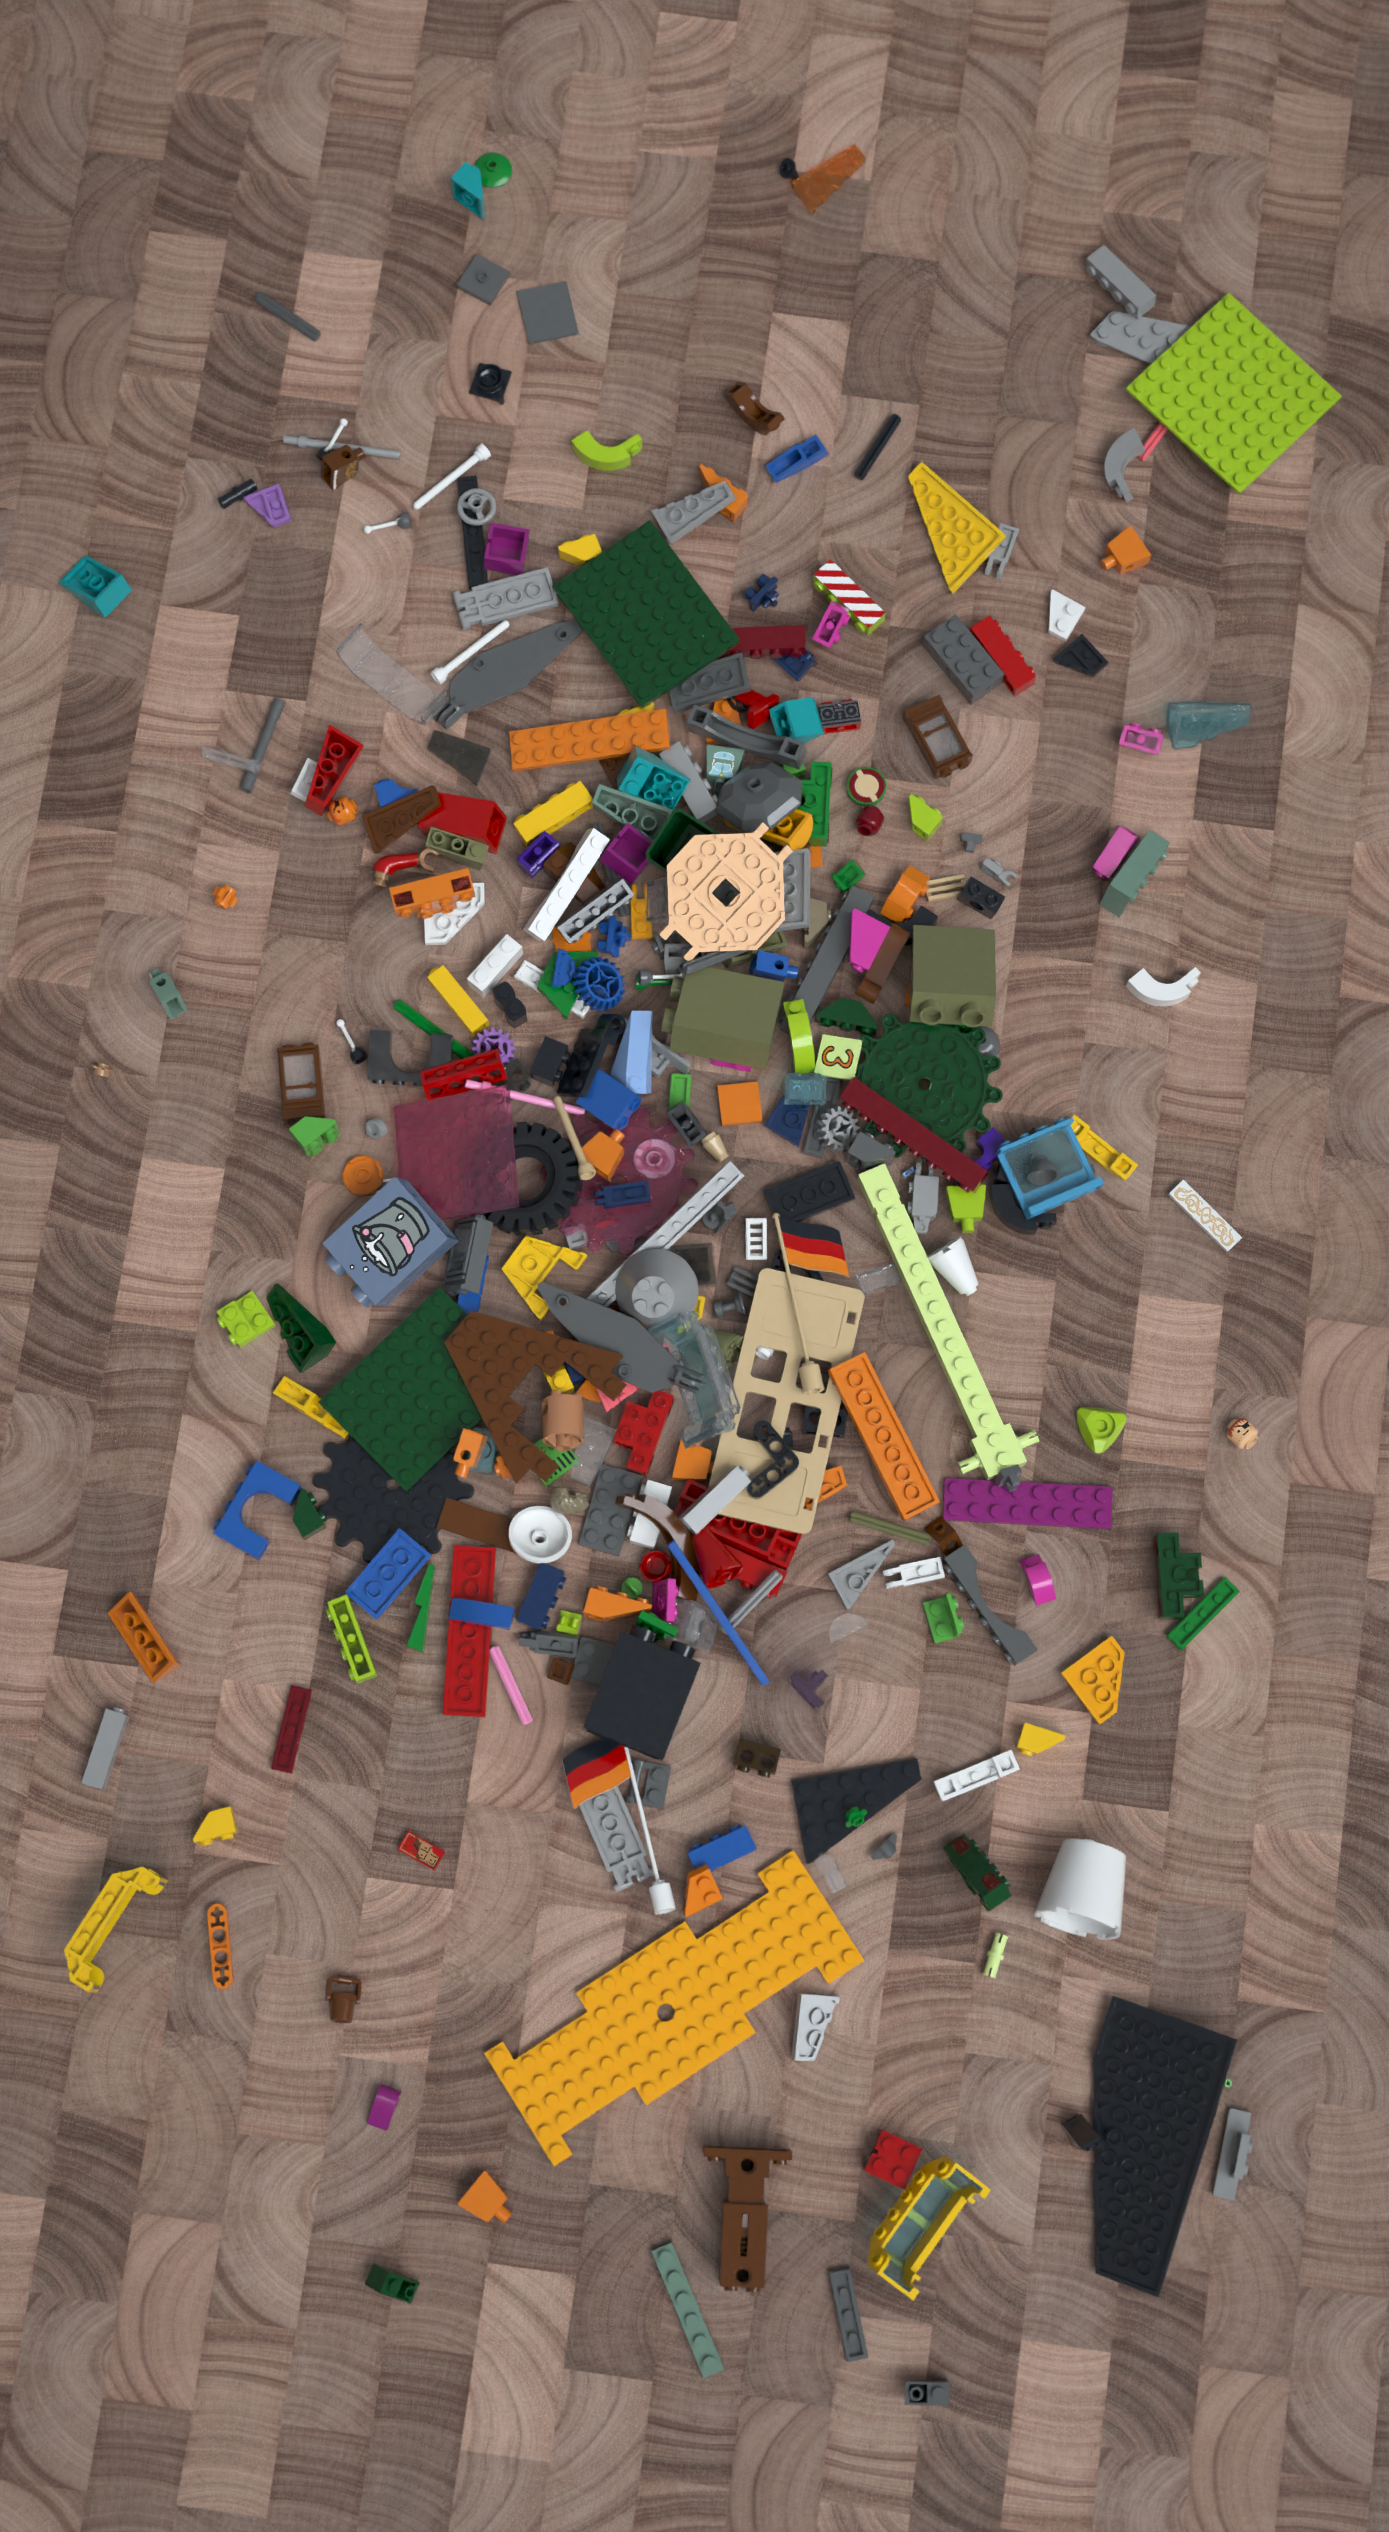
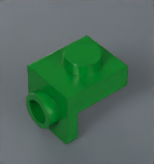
(848, 876)

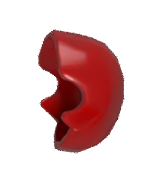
(655, 1566)

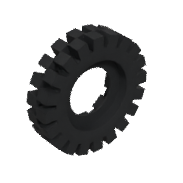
(561, 1184)

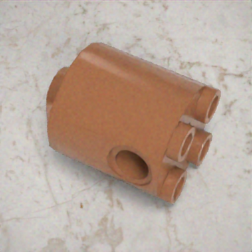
(563, 1421)

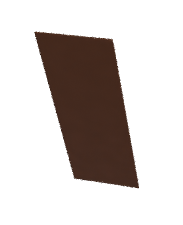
(475, 1524)

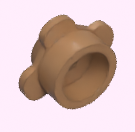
(101, 1069)

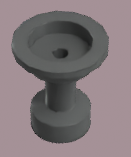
(737, 1304)

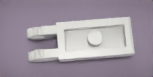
(916, 1572)

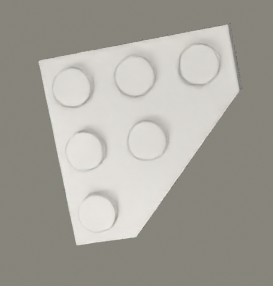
(444, 927)

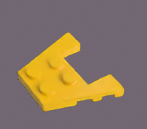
(532, 1264)

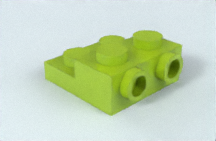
(245, 1319)

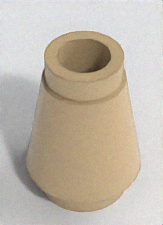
(715, 1146)

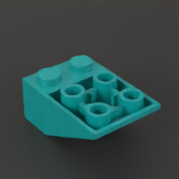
(651, 779)

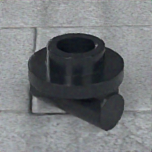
(788, 169)

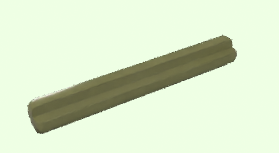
(890, 1527)

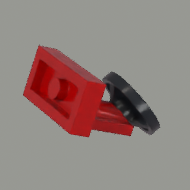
(756, 705)

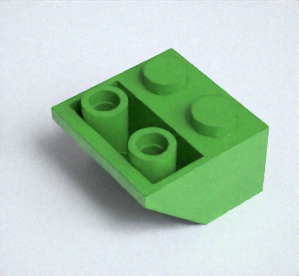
(314, 1133)

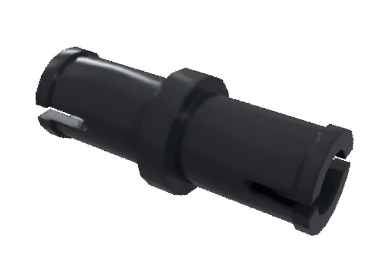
(237, 493)

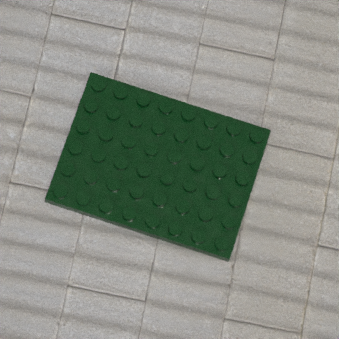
(646, 614)
(408, 1395)

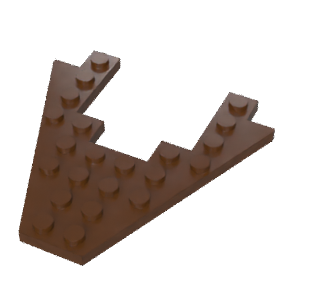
(498, 1356)

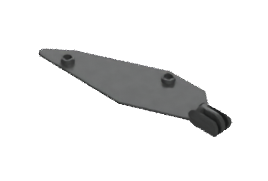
(504, 670)
(644, 1358)

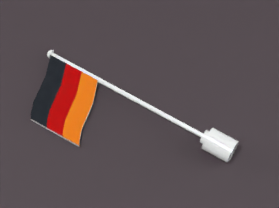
(600, 1769)

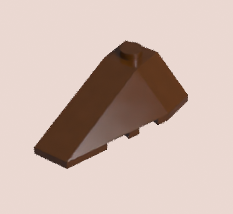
(557, 863)

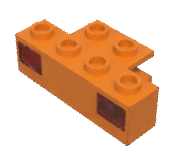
(433, 894)

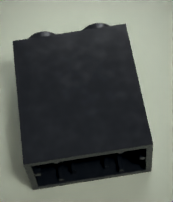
(642, 1693)

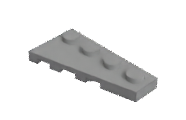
(685, 515)

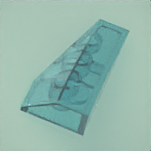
(1197, 721)

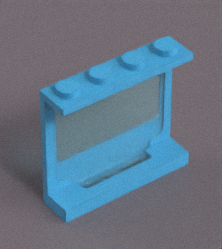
(1065, 1153)

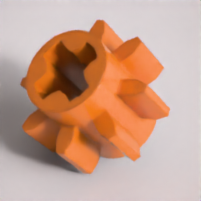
(224, 897)

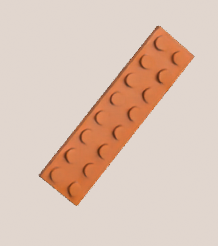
(589, 740)
(883, 1436)

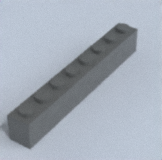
(829, 955)

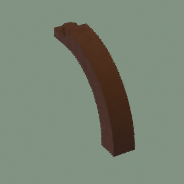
(670, 1528)

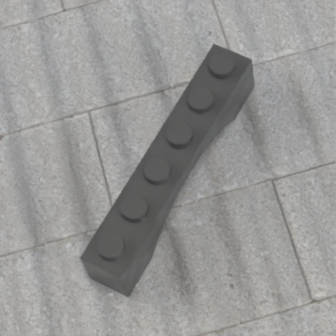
(776, 748)
(1013, 1641)

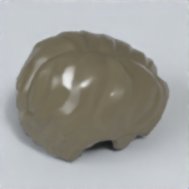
(567, 1502)

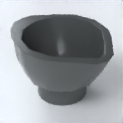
(1043, 1171)

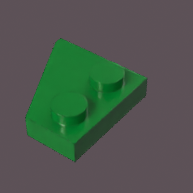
(651, 1622)

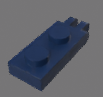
(623, 1195)

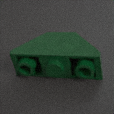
(848, 1016)

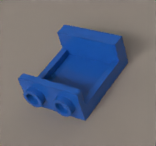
(610, 1101)

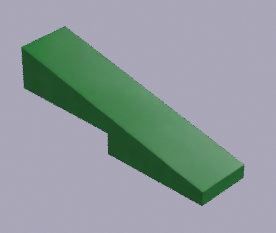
(423, 1600)

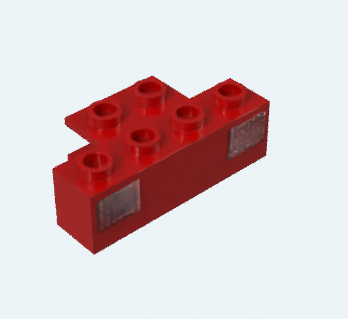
(642, 1429)

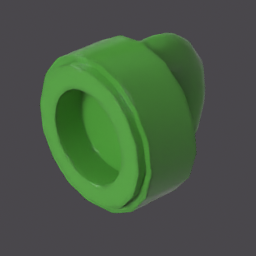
(632, 1587)

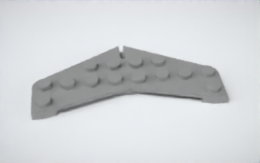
(1140, 338)

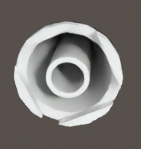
(955, 1266)

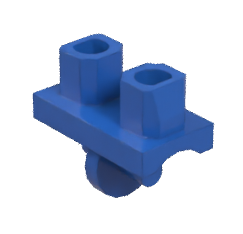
(616, 937)

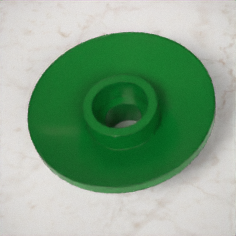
(495, 176)

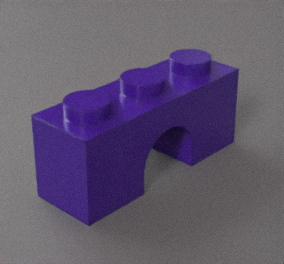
(988, 1145)

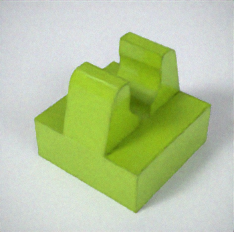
(569, 1622)

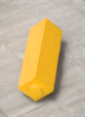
(457, 1000)

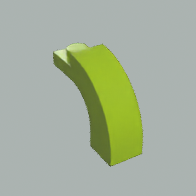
(605, 457)
(800, 1036)

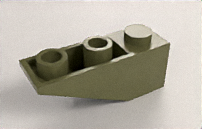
(457, 848)

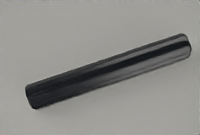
(877, 446)

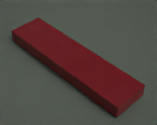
(291, 1729)

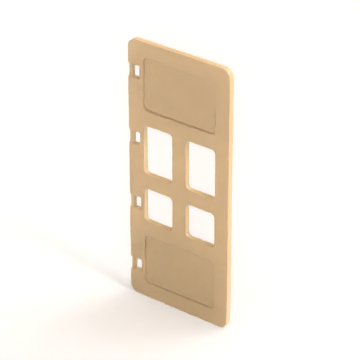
(829, 1339)

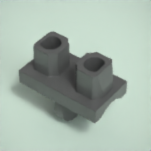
(719, 1216)

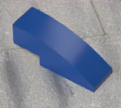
(797, 459)
(481, 1613)

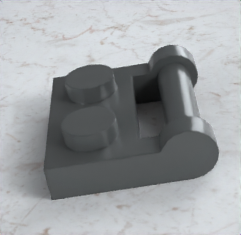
(655, 1786)

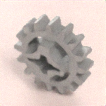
(838, 1128)

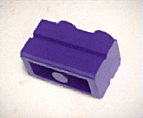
(536, 854)

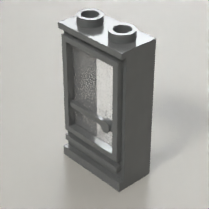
(467, 1256)

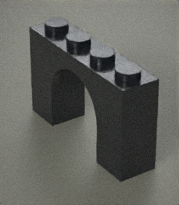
(382, 1067)

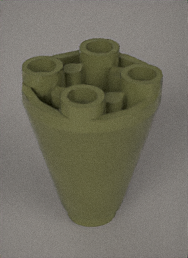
(730, 1346)

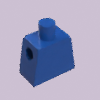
(772, 966)

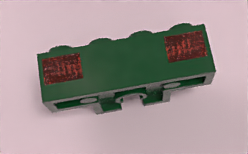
(1176, 1576)
(977, 1872)

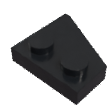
(1082, 657)

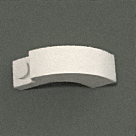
(1161, 994)

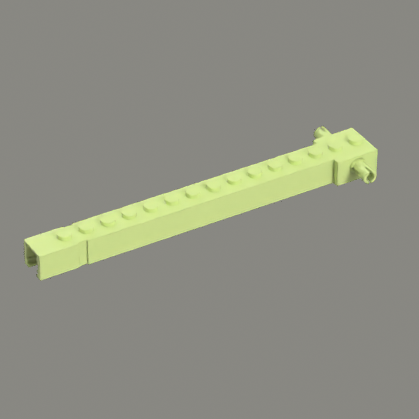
(993, 1442)

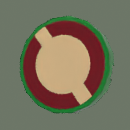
(866, 786)

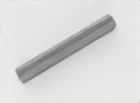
(753, 1599)

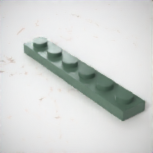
(687, 2310)

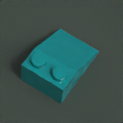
(96, 585)

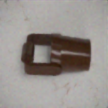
(342, 2004)

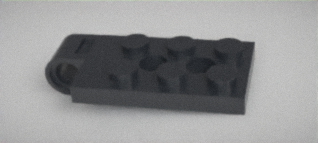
(588, 1055)

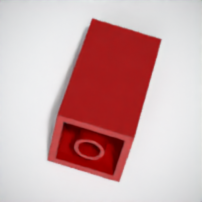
(469, 818)

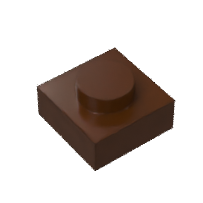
(561, 1671)

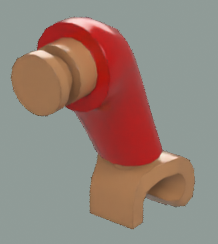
(389, 864)

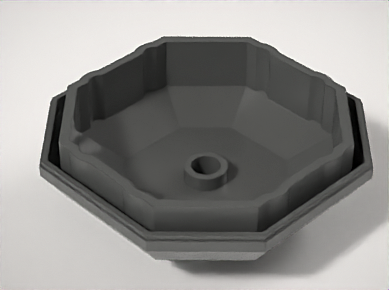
(758, 796)

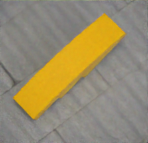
(307, 1403)

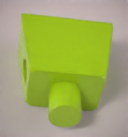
(965, 1206)

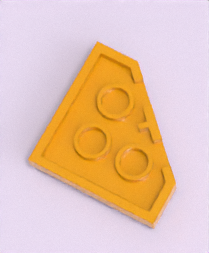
(1098, 1679)

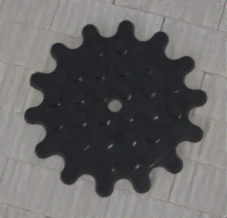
(373, 1512)

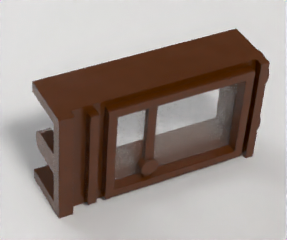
(937, 737)
(301, 1081)

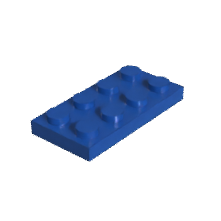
(388, 1573)

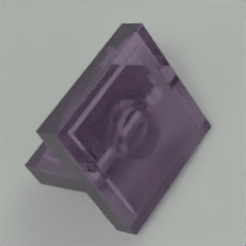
(807, 1690)

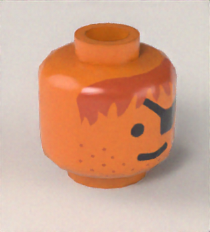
(342, 811)

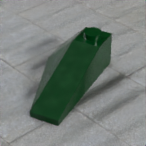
(305, 1335)

